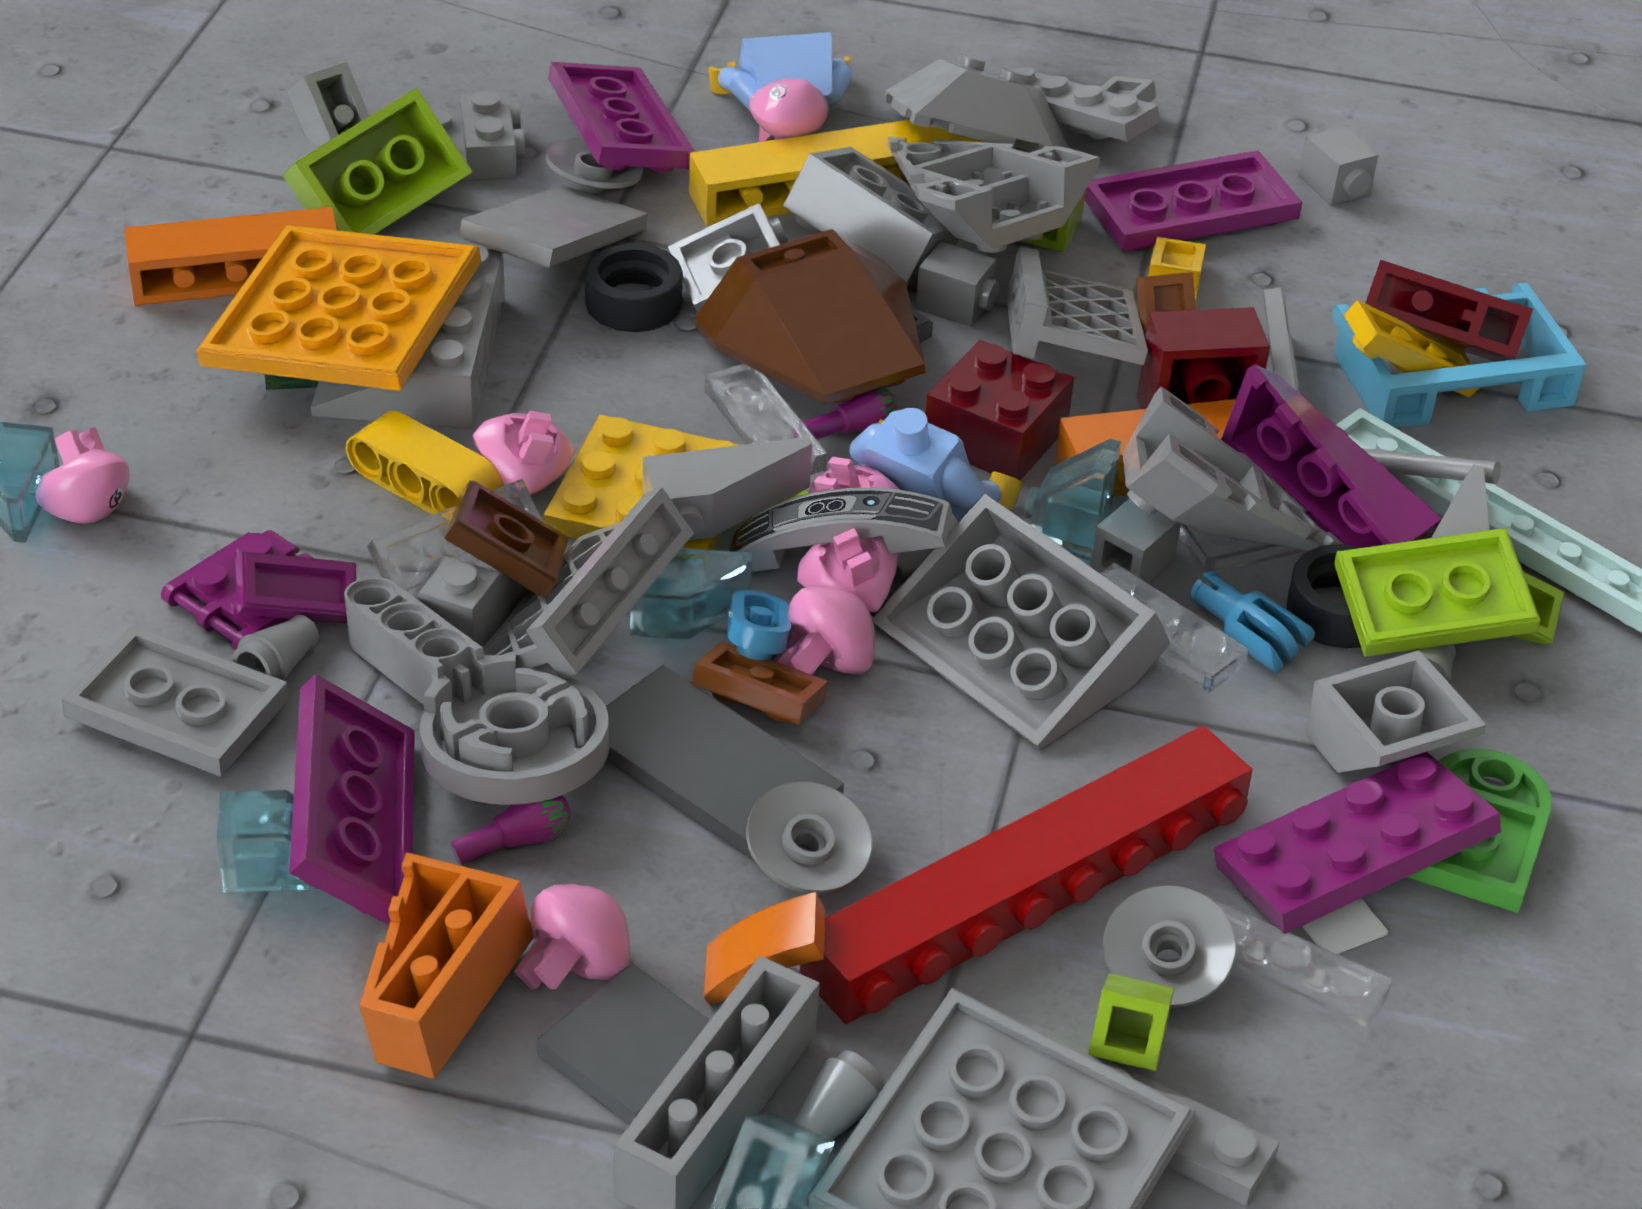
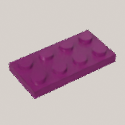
(620, 116)
(1192, 200)
(351, 798)
(1356, 841)

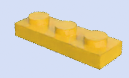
(1401, 343)

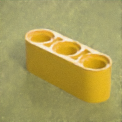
(418, 462)

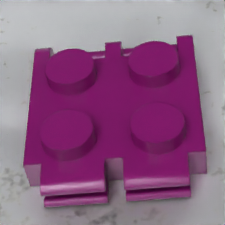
(215, 585)

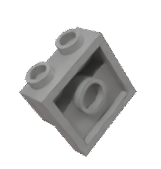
(486, 133)
(712, 251)

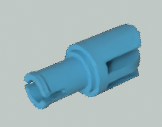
(1254, 621)

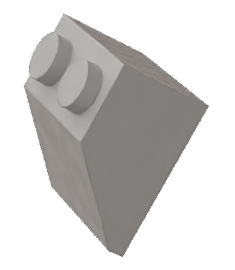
(1387, 713)

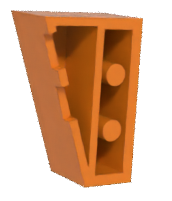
(441, 961)

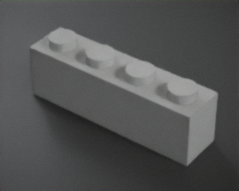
(715, 1085)

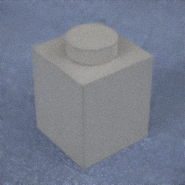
(1338, 165)
(956, 284)
(1135, 541)

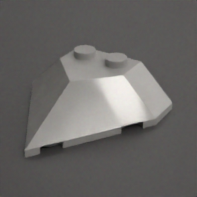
(977, 104)
(993, 191)
(1204, 483)

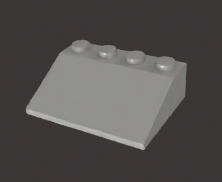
(451, 372)
(1022, 625)

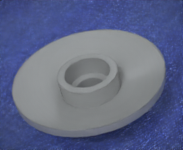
(576, 163)
(815, 818)
(1177, 921)

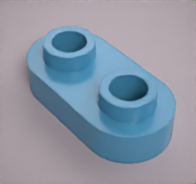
(758, 624)

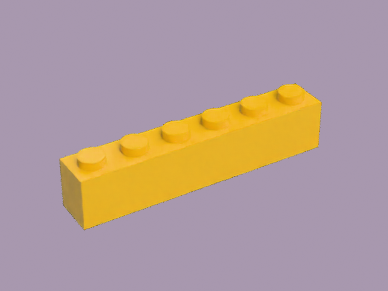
(764, 172)

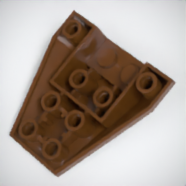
(816, 318)

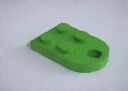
(1501, 865)

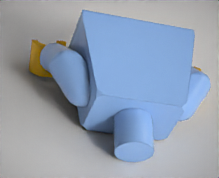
(782, 57)
(929, 462)

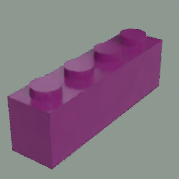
(1323, 466)

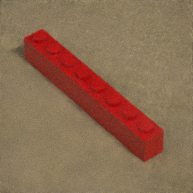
(1027, 872)

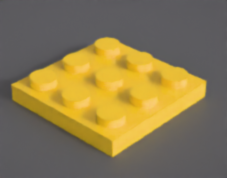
(609, 475)

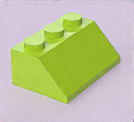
(380, 167)

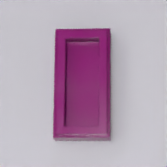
(292, 586)

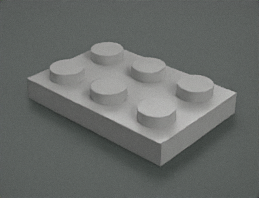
(176, 700)

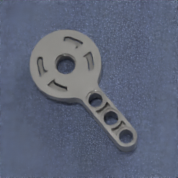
(499, 722)

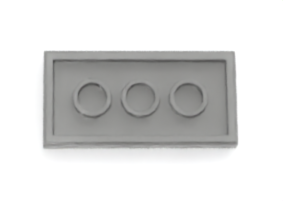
(553, 225)

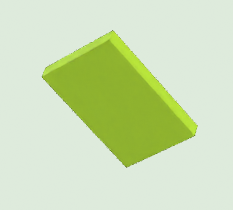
(1436, 592)

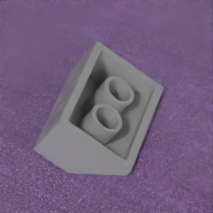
(867, 206)

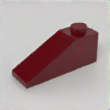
(1450, 311)

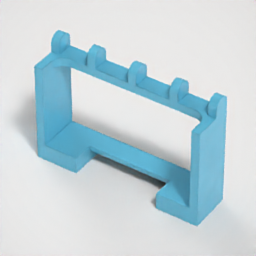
(1408, 399)

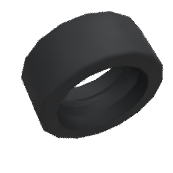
(629, 309)
(1328, 619)

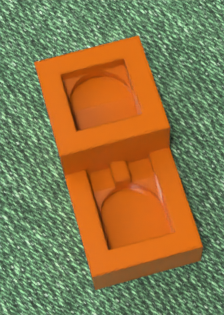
(783, 933)

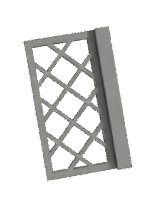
(1071, 313)
(595, 588)

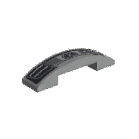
(902, 517)

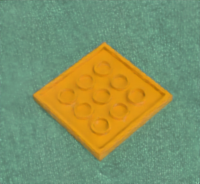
(340, 307)

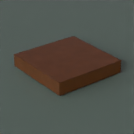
(507, 538)

